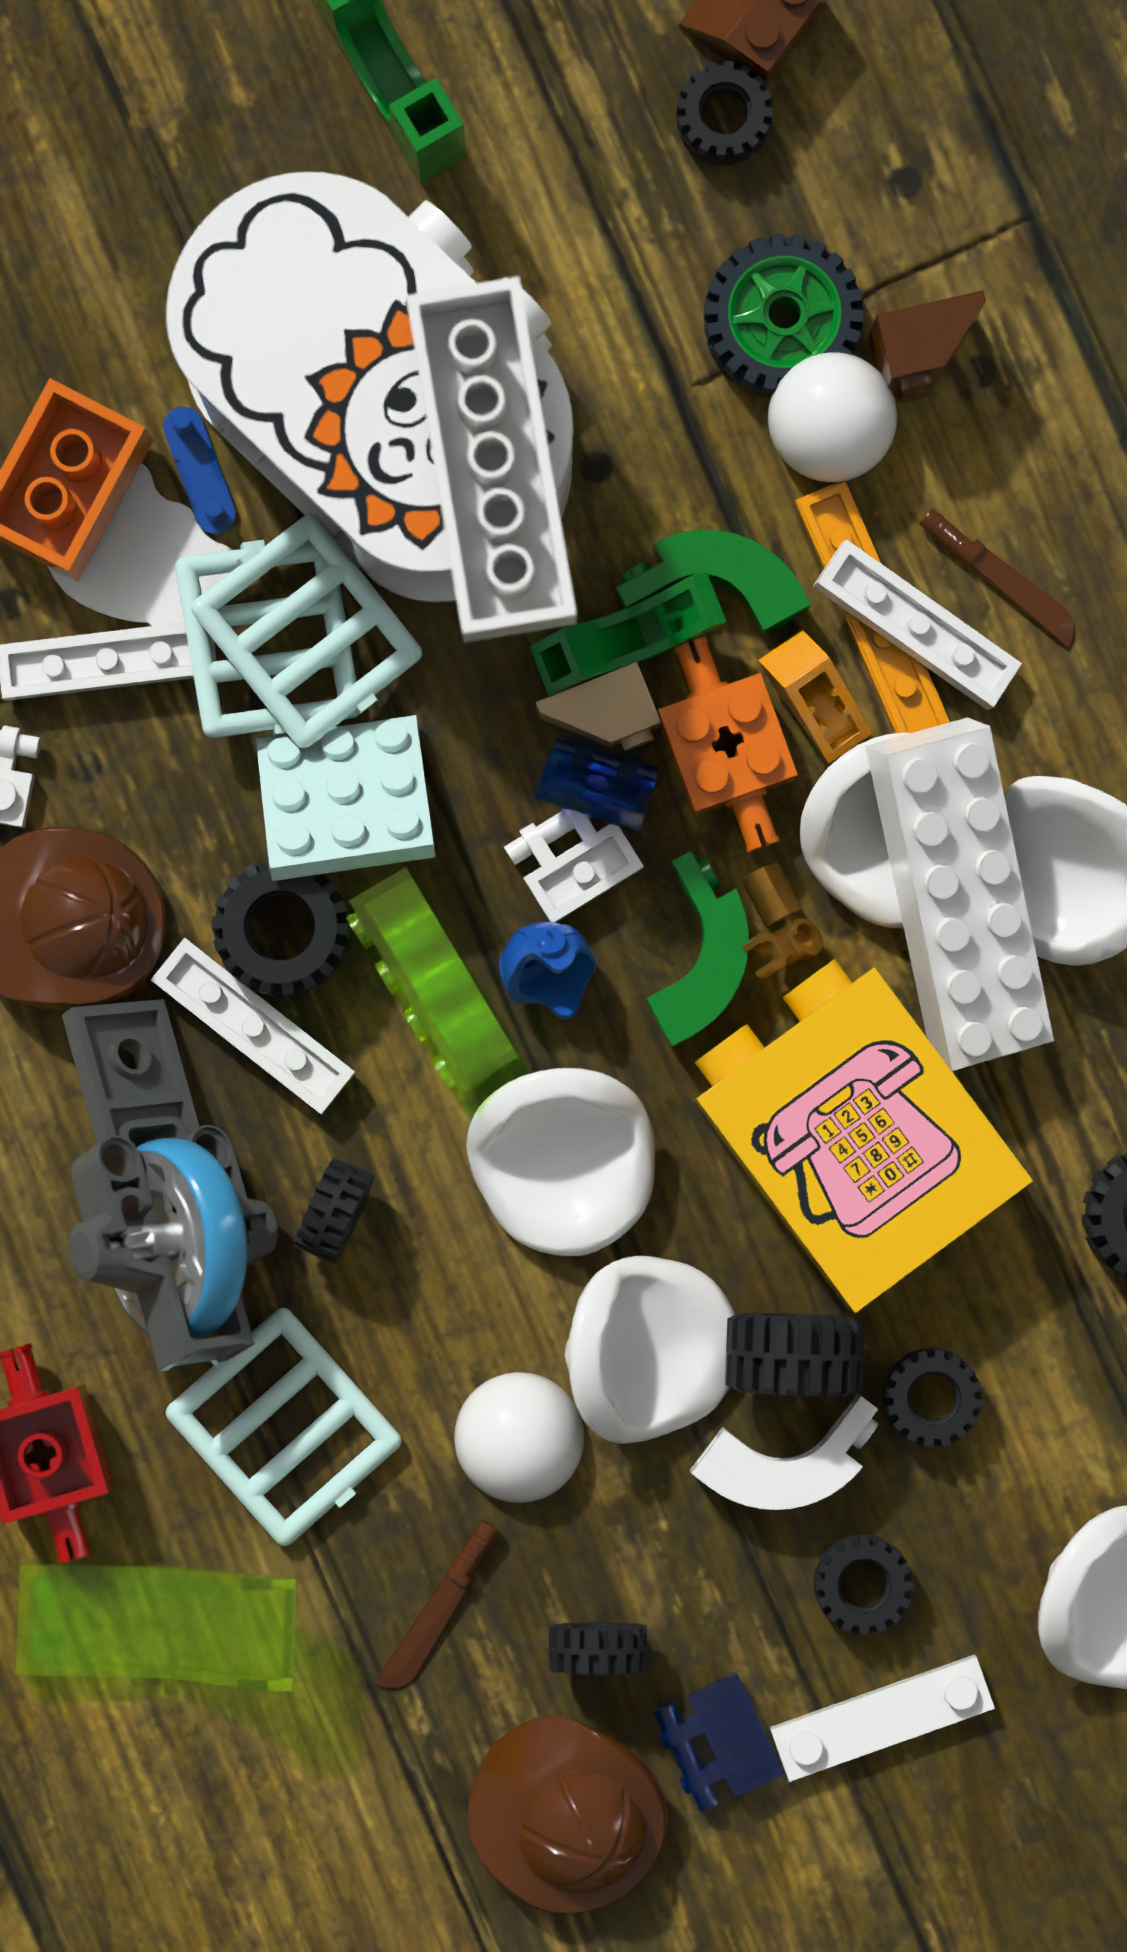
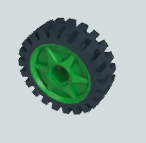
(774, 275)

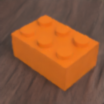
(67, 478)

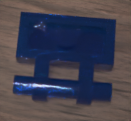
(597, 782)
(734, 1736)

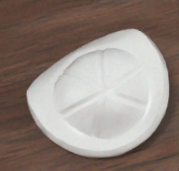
(846, 839)
(1071, 867)
(563, 1159)
(647, 1348)
(1086, 1603)

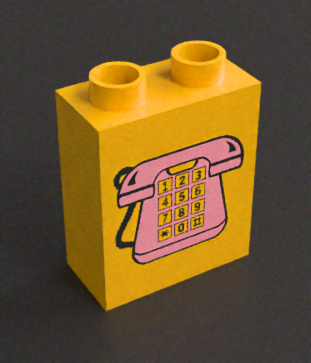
(857, 1133)

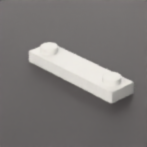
(917, 625)
(96, 661)
(253, 1026)
(882, 1718)

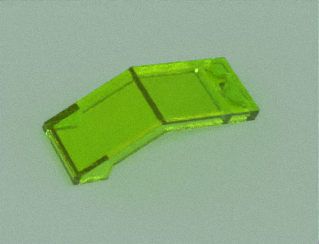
(156, 1624)

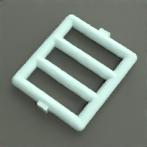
(240, 648)
(209, 673)
(252, 1491)

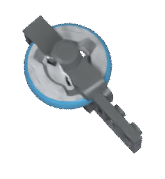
(170, 1270)

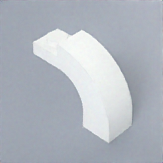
(791, 1481)

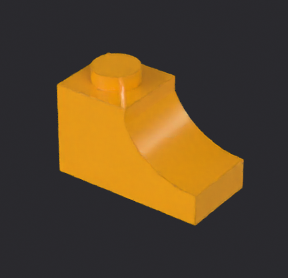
(815, 695)

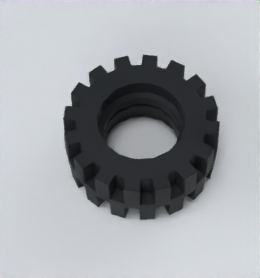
(728, 80)
(334, 1210)
(965, 1408)
(883, 1612)
(597, 1648)

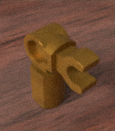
(793, 937)

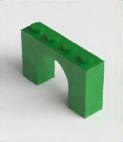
(413, 110)

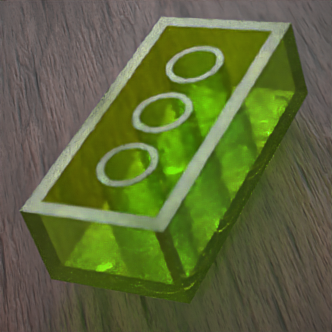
(434, 981)

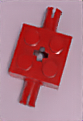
(75, 1472)

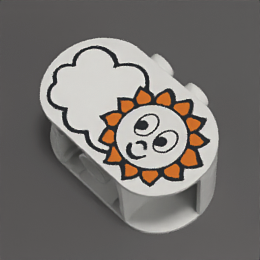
(309, 365)

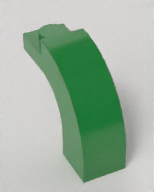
(732, 562)
(629, 636)
(711, 984)

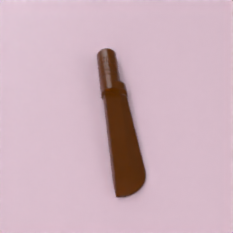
(1018, 589)
(430, 1623)

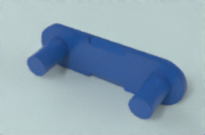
(199, 470)

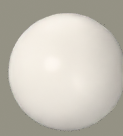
(832, 417)
(519, 1437)

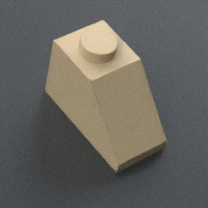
(606, 709)

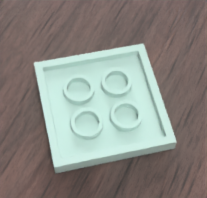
(345, 799)

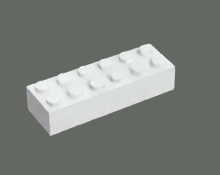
(491, 459)
(960, 892)

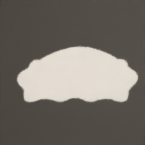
(136, 558)

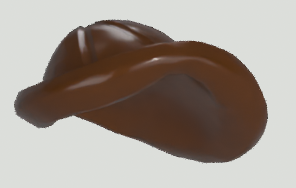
(76, 919)
(566, 1816)

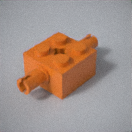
(741, 712)

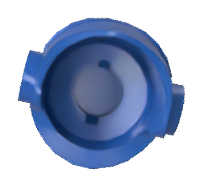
(547, 967)

